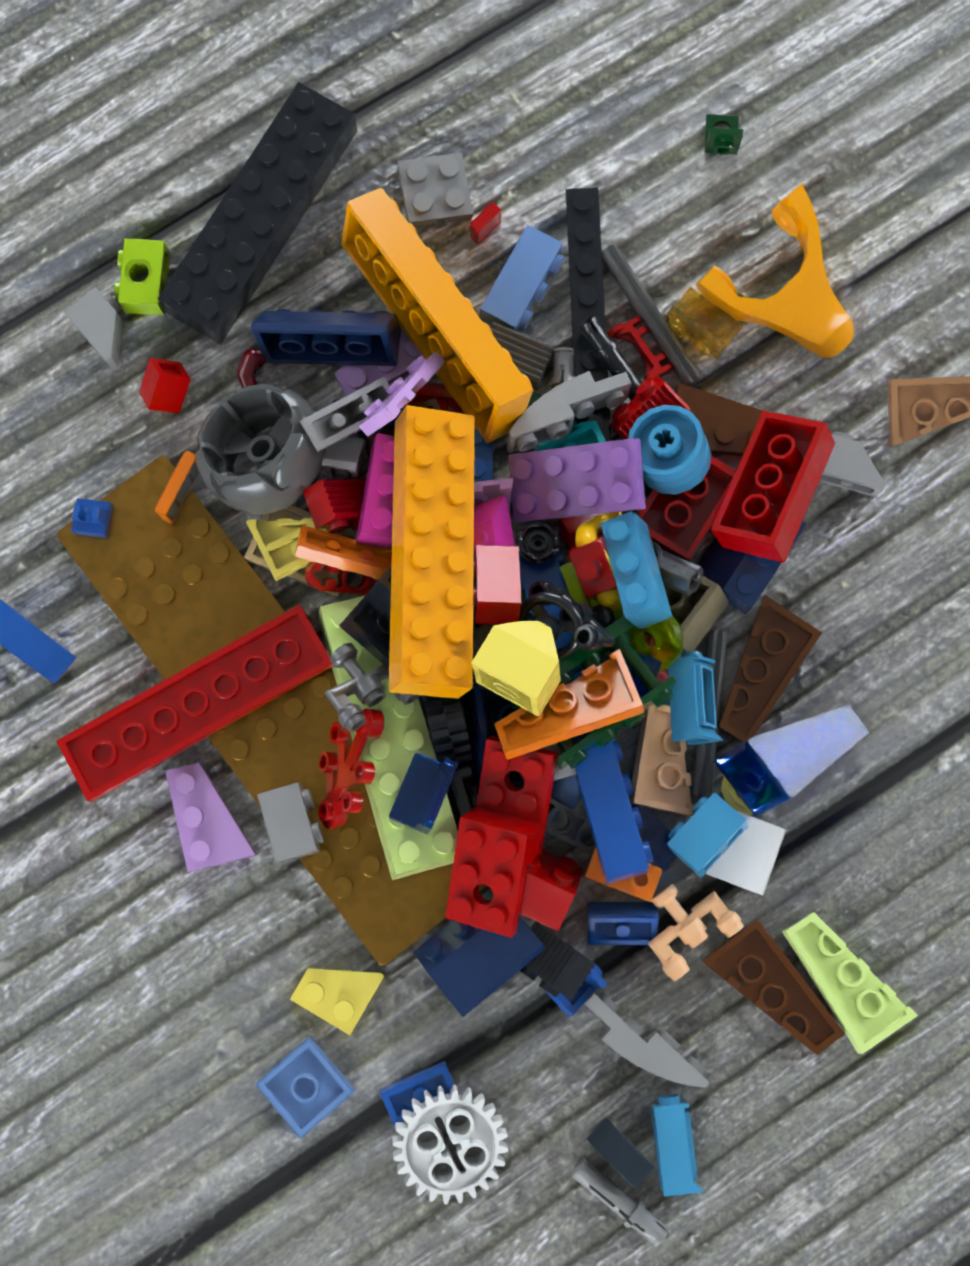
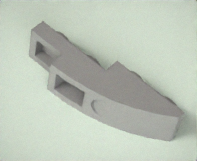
(555, 411)
(654, 1053)

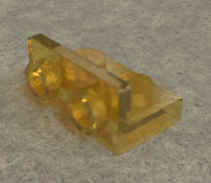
(703, 323)

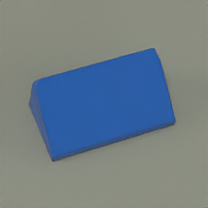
(621, 923)

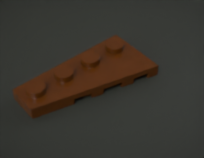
(724, 421)
(769, 662)
(770, 981)

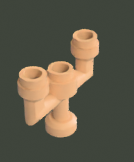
(689, 927)

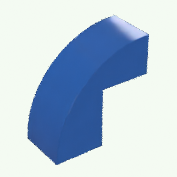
(32, 644)

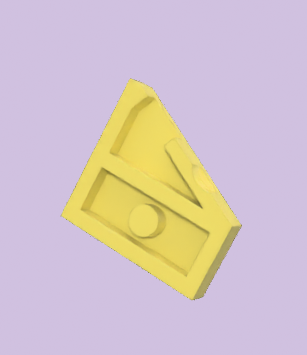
(278, 544)
(337, 995)

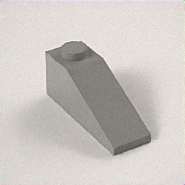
(343, 416)

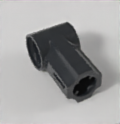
(461, 792)

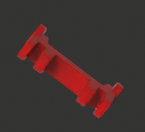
(629, 333)

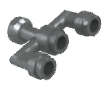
(365, 686)

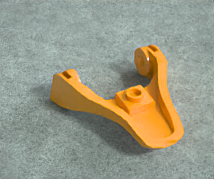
(806, 304)

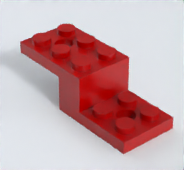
(500, 839)

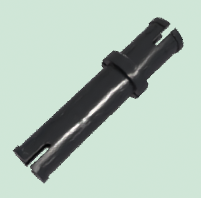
(607, 351)

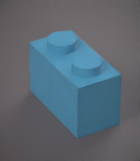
(706, 833)

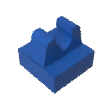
(92, 518)

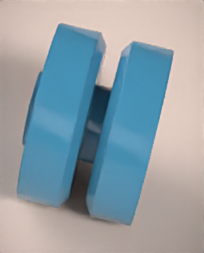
(672, 449)

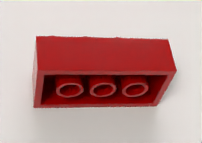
(773, 485)

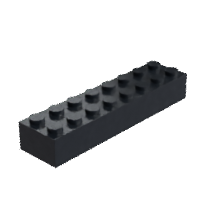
(259, 213)

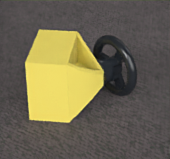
(522, 657)

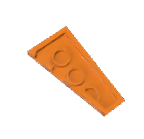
(586, 704)

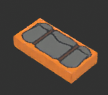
(178, 488)

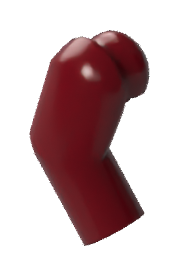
(247, 366)

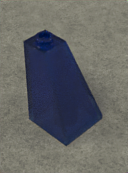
(786, 759)

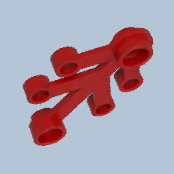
(351, 771)

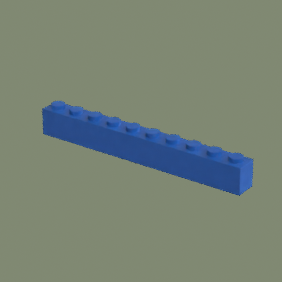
(599, 777)

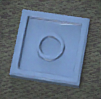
(305, 1087)

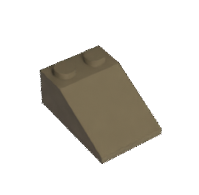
(697, 611)

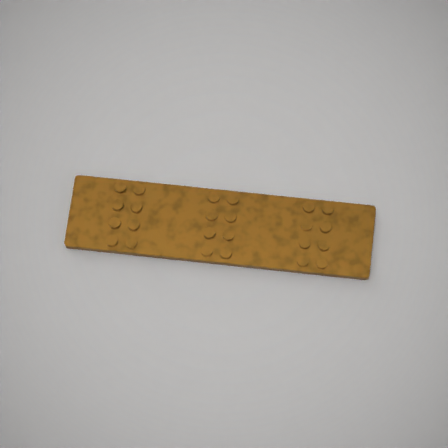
(190, 594)

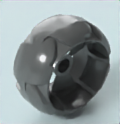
(279, 472)

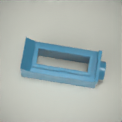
(693, 700)
(674, 1146)

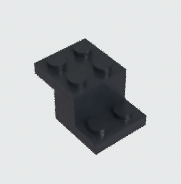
(371, 620)

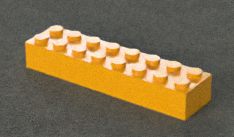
(435, 314)
(432, 554)

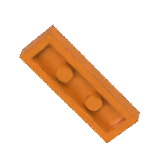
(342, 552)

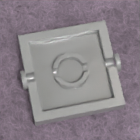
(435, 190)

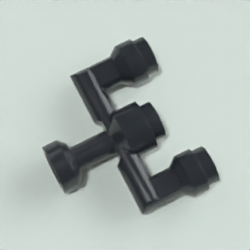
(595, 619)

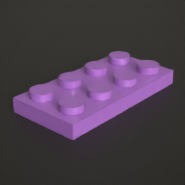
(577, 481)

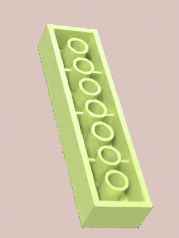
(403, 736)

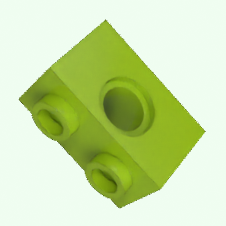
(136, 258)

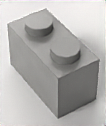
(290, 822)

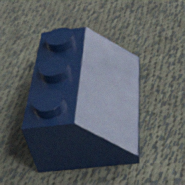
(739, 574)
(474, 961)

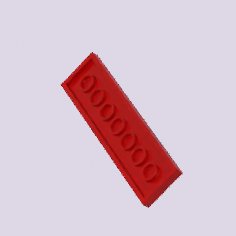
(194, 703)

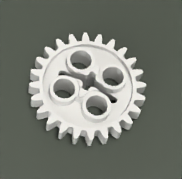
(420, 1157)

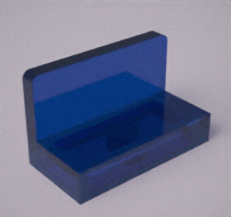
(422, 792)
(657, 836)

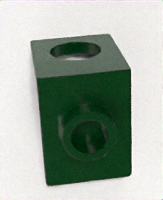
(722, 140)

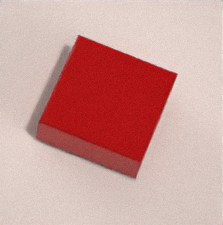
(485, 223)

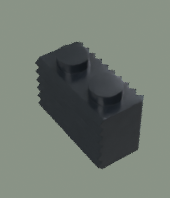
(558, 965)

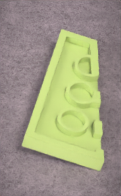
(855, 996)

